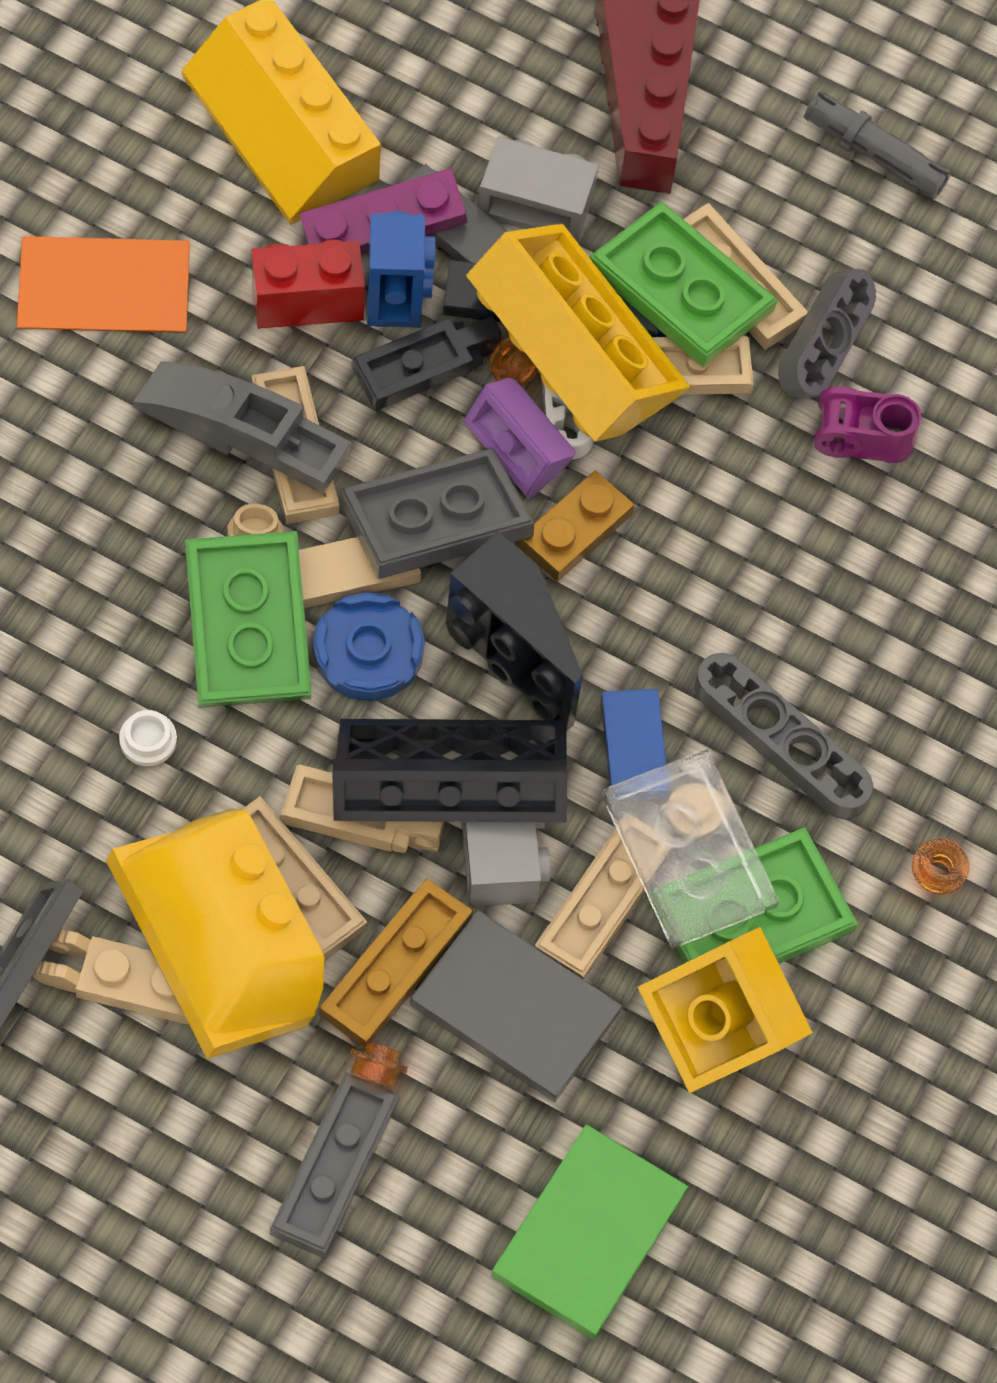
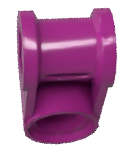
(865, 423)

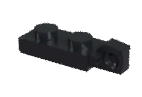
(424, 359)

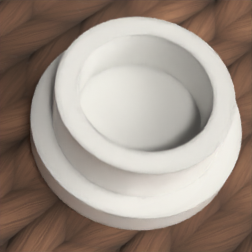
(148, 738)

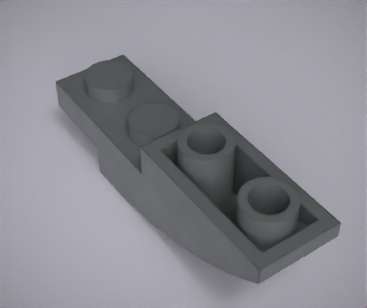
(244, 417)

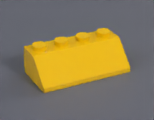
(282, 111)
(576, 330)

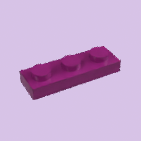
(349, 219)

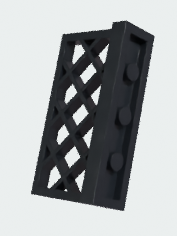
(437, 789)

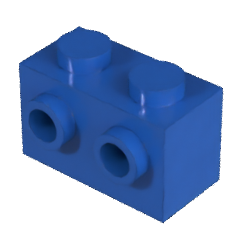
(399, 269)

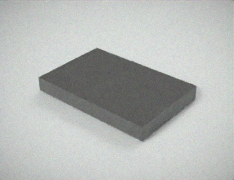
(435, 512)
(516, 1005)

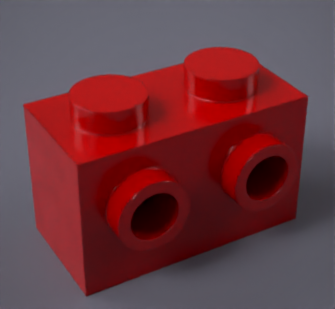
(308, 284)

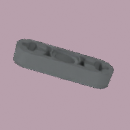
(808, 343)

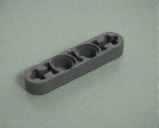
(790, 729)

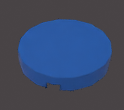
(368, 646)

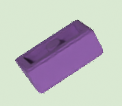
(519, 434)

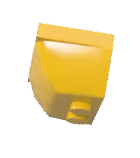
(223, 930)

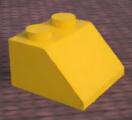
(725, 1010)

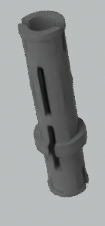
(861, 134)

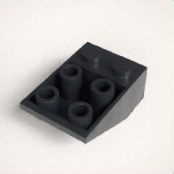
(510, 619)

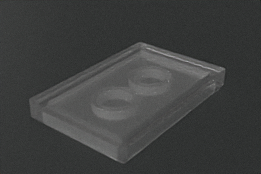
(689, 848)

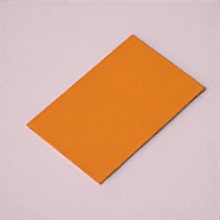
(103, 284)

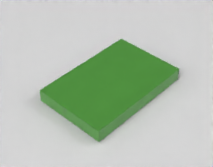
(683, 284)
(248, 619)
(808, 908)
(589, 1232)

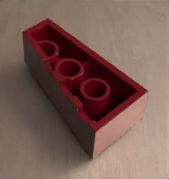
(647, 74)

